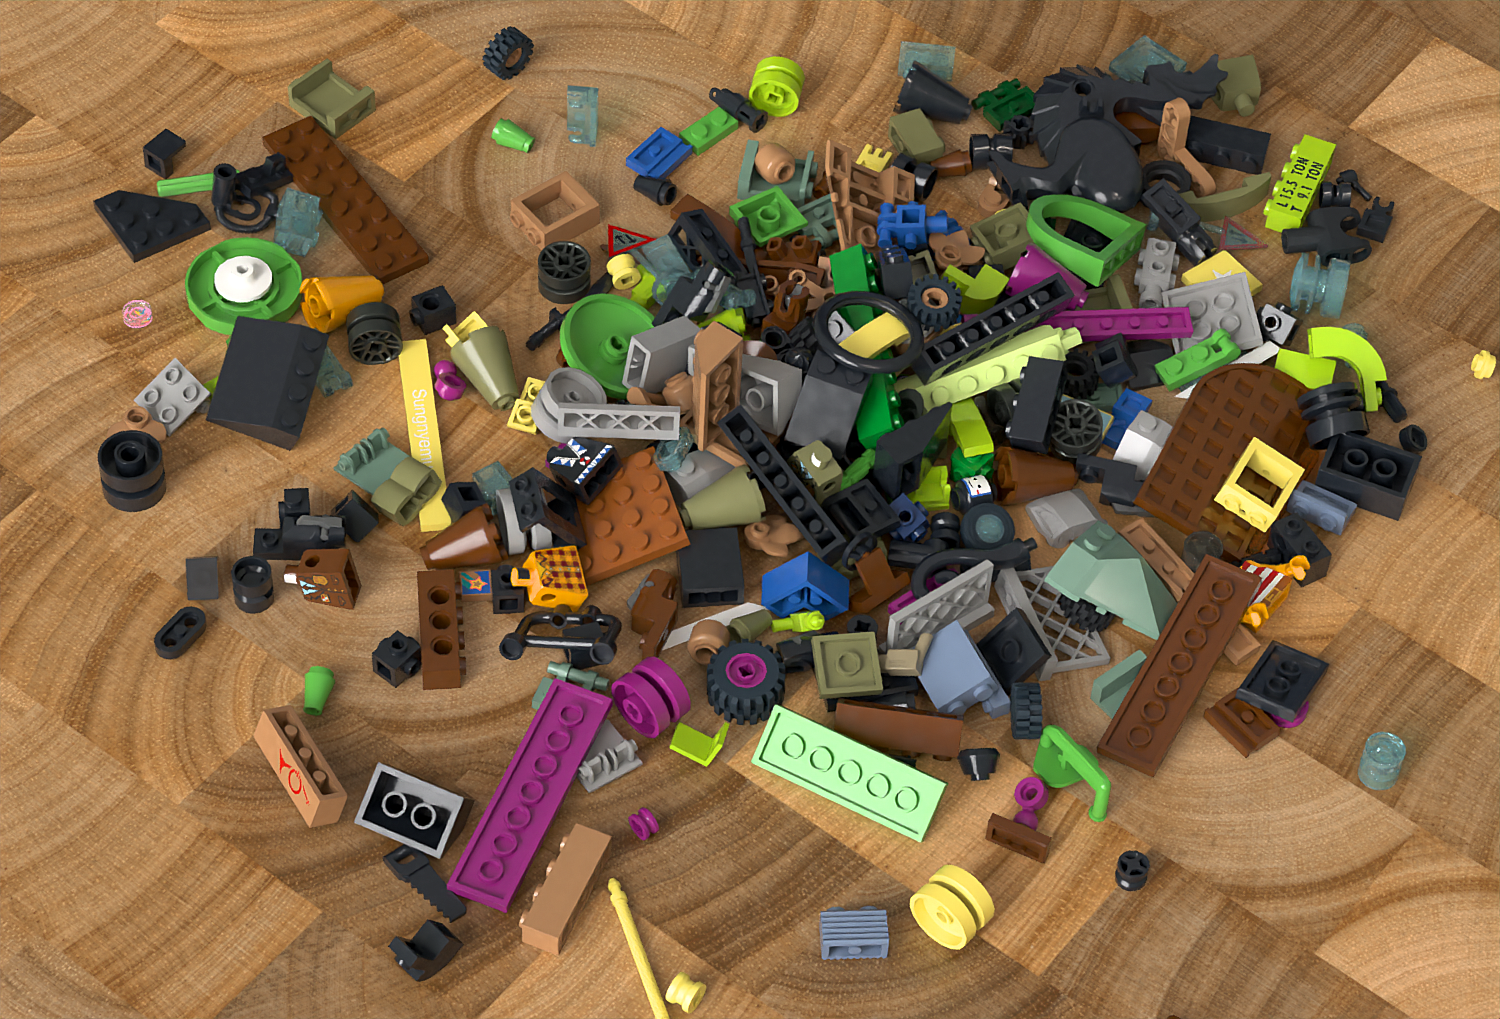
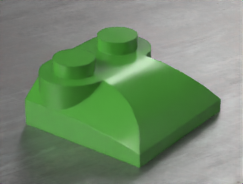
(769, 215)

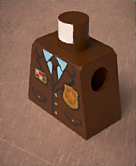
(326, 577)

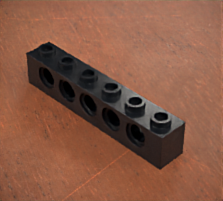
(992, 328)
(784, 485)

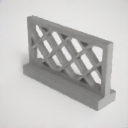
(1015, 595)
(959, 599)

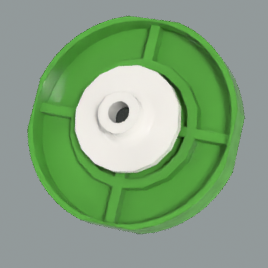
(243, 280)

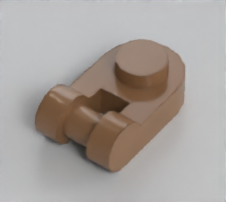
(991, 200)

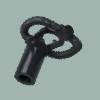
(224, 195)

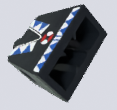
(584, 467)

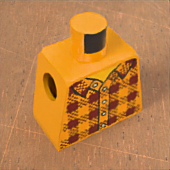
(552, 578)

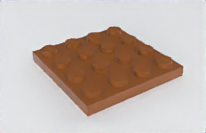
(629, 520)

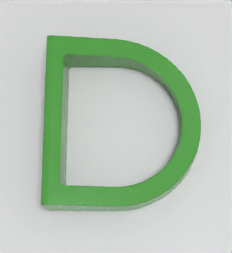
(1086, 263)

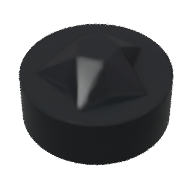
(1413, 439)

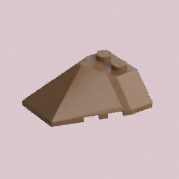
(859, 193)

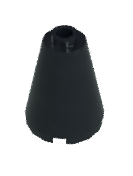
(933, 96)

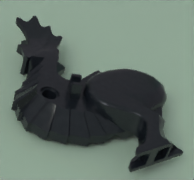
(1085, 144)

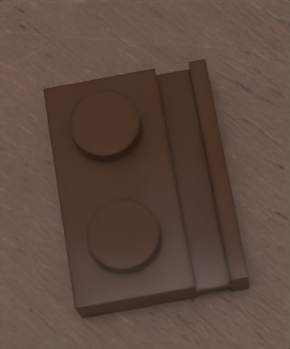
(1241, 724)

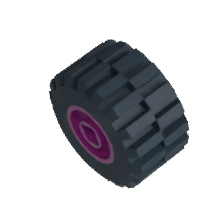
(745, 681)

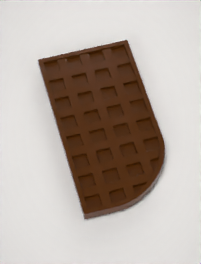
(1207, 441)

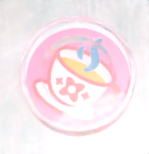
(137, 314)

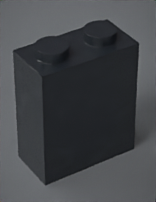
(711, 569)

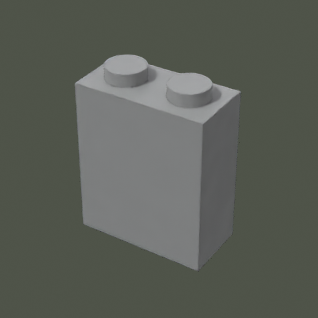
(659, 354)

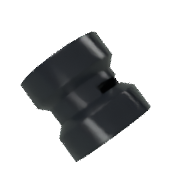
(1334, 195)
(946, 527)

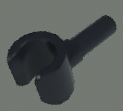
(1350, 176)

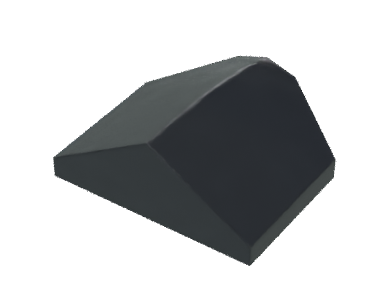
(1146, 355)

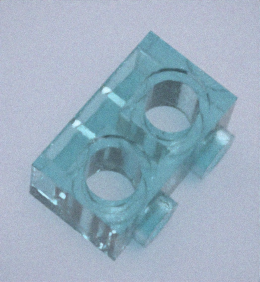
(297, 221)

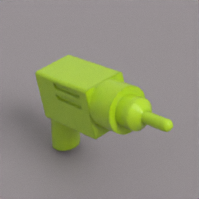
(643, 291)
(799, 622)

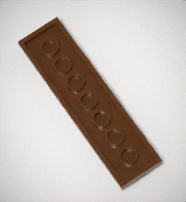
(347, 201)
(1179, 665)

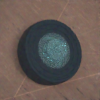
(986, 527)

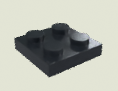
(1013, 649)

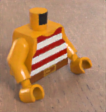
(1273, 590)

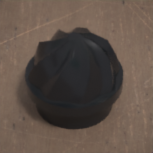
(800, 358)

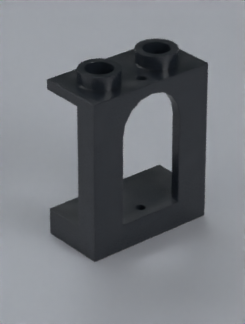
(558, 516)

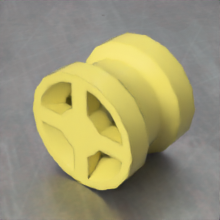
(623, 271)
(685, 992)

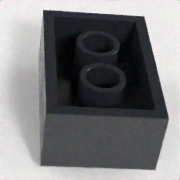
(1369, 473)

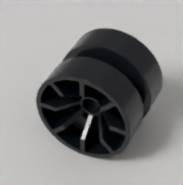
(132, 471)

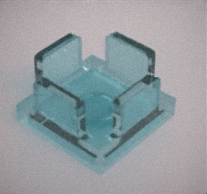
(1141, 54)

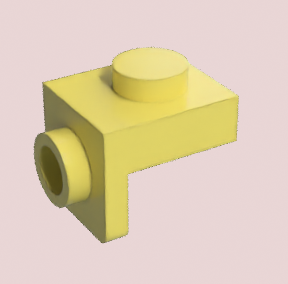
(461, 332)

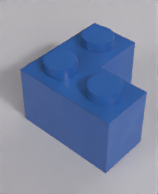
(806, 584)

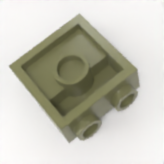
(1002, 236)

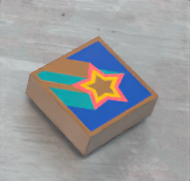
(476, 585)

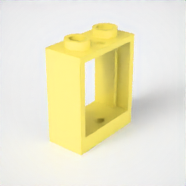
(1271, 466)

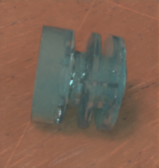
(1320, 285)

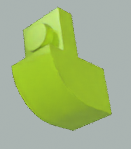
(977, 293)

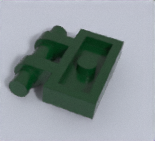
(1013, 102)

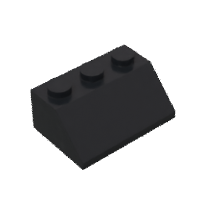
(413, 810)

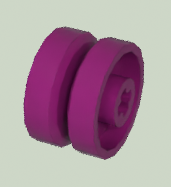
(651, 697)

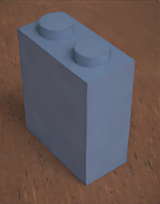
(955, 671)

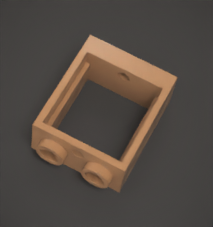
(585, 208)

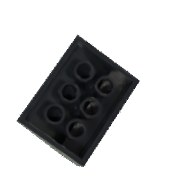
(267, 380)

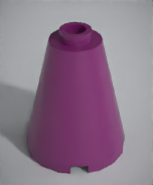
(1038, 266)

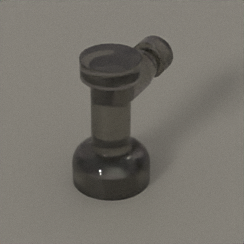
(996, 431)

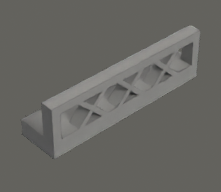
(618, 421)

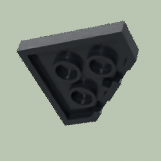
(149, 223)

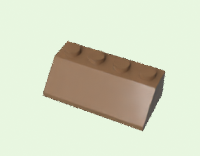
(715, 380)

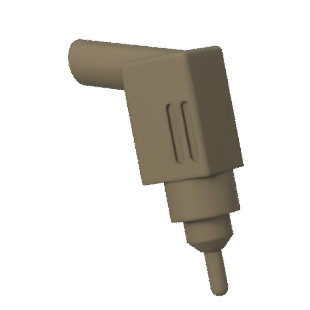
(906, 661)

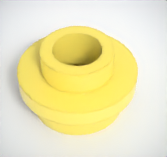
(1483, 364)

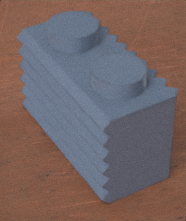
(853, 933)

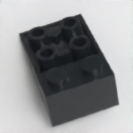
(911, 451)

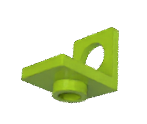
(696, 744)

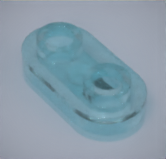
(672, 453)

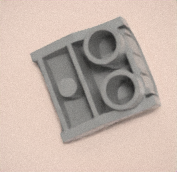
(1063, 516)

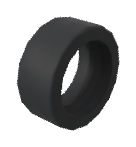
(1170, 172)

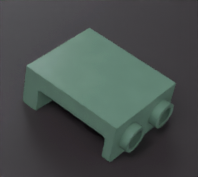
(796, 188)

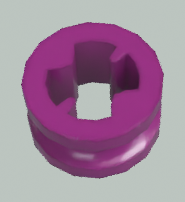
(643, 823)

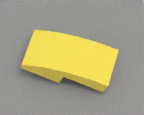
(521, 413)

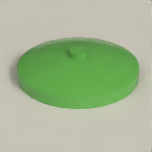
(598, 338)

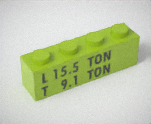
(1300, 184)

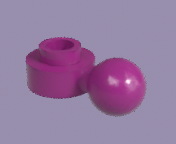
(448, 384)
(1023, 795)

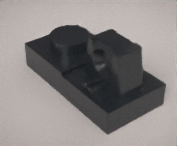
(264, 177)

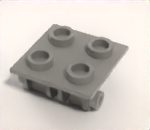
(174, 396)
(608, 759)

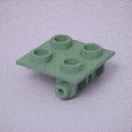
(370, 461)

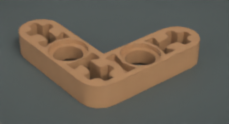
(1172, 146)

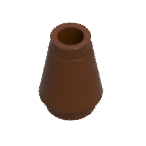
(953, 164)

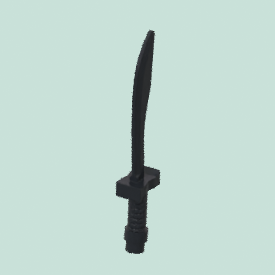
(601, 286)

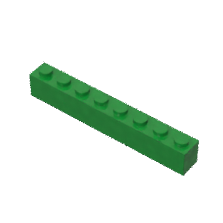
(855, 271)

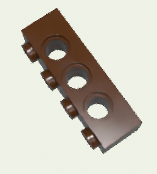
(439, 629)

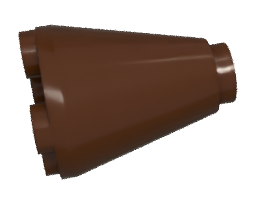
(466, 542)

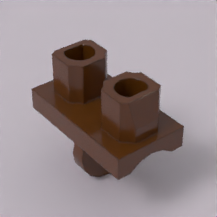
(799, 250)

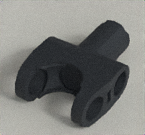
(1328, 236)

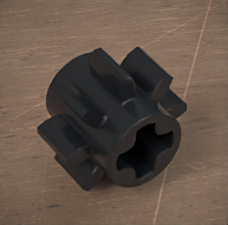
(1020, 130)

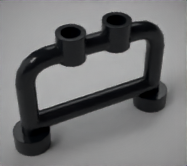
(601, 649)

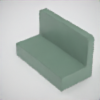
(1114, 684)

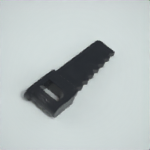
(425, 880)

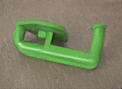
(1064, 762)

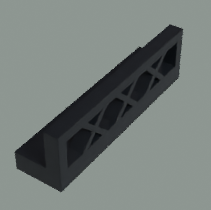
(705, 238)

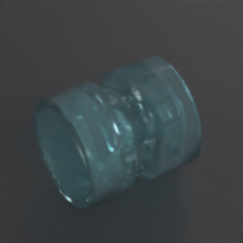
(1381, 760)

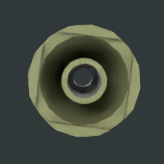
(488, 366)
(725, 503)

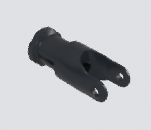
(740, 108)

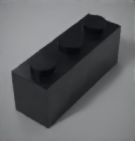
(1227, 145)
(894, 271)
(1037, 404)

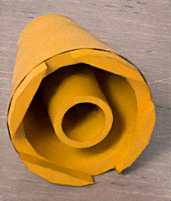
(333, 297)

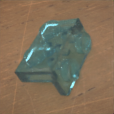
(934, 57)

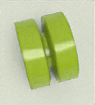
(777, 86)

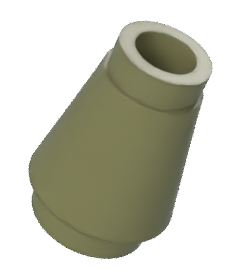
(749, 626)

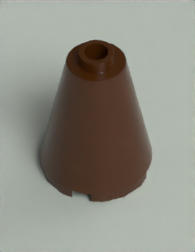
(1030, 476)

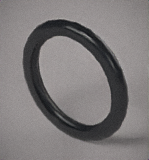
(857, 362)

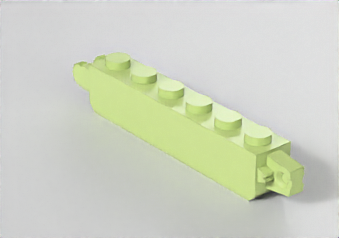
(995, 366)

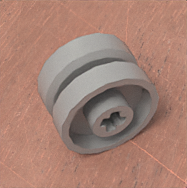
(563, 386)
(513, 538)

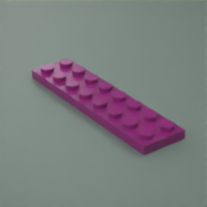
(530, 795)

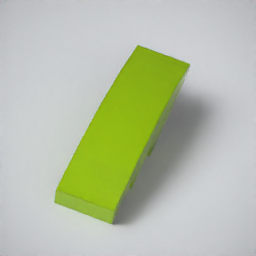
(969, 429)

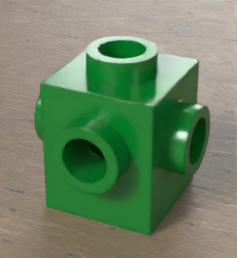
(970, 466)

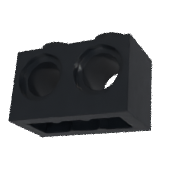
(1296, 538)

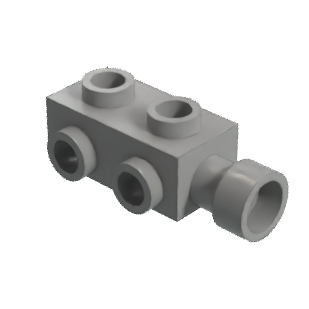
(1156, 275)

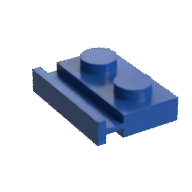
(659, 154)

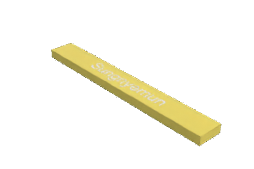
(423, 427)

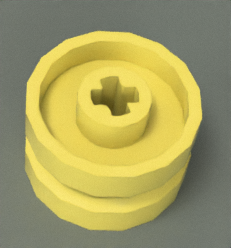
(952, 906)

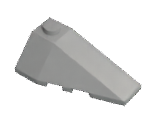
(766, 391)
(1142, 443)
(695, 474)

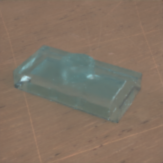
(664, 255)

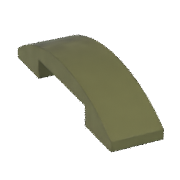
(1230, 202)

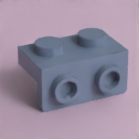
(1321, 507)

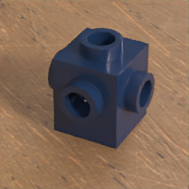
(915, 514)

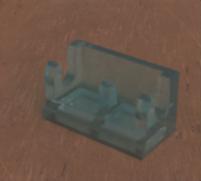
(582, 114)

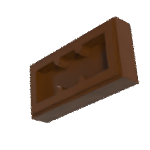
(1018, 838)

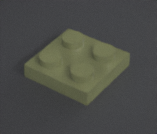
(847, 665)

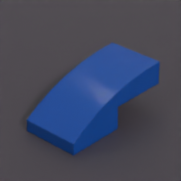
(1124, 413)

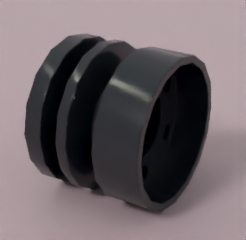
(1332, 410)

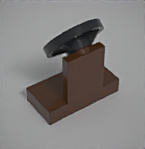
(875, 572)

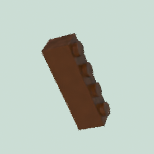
(900, 728)

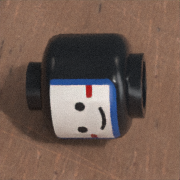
(972, 492)

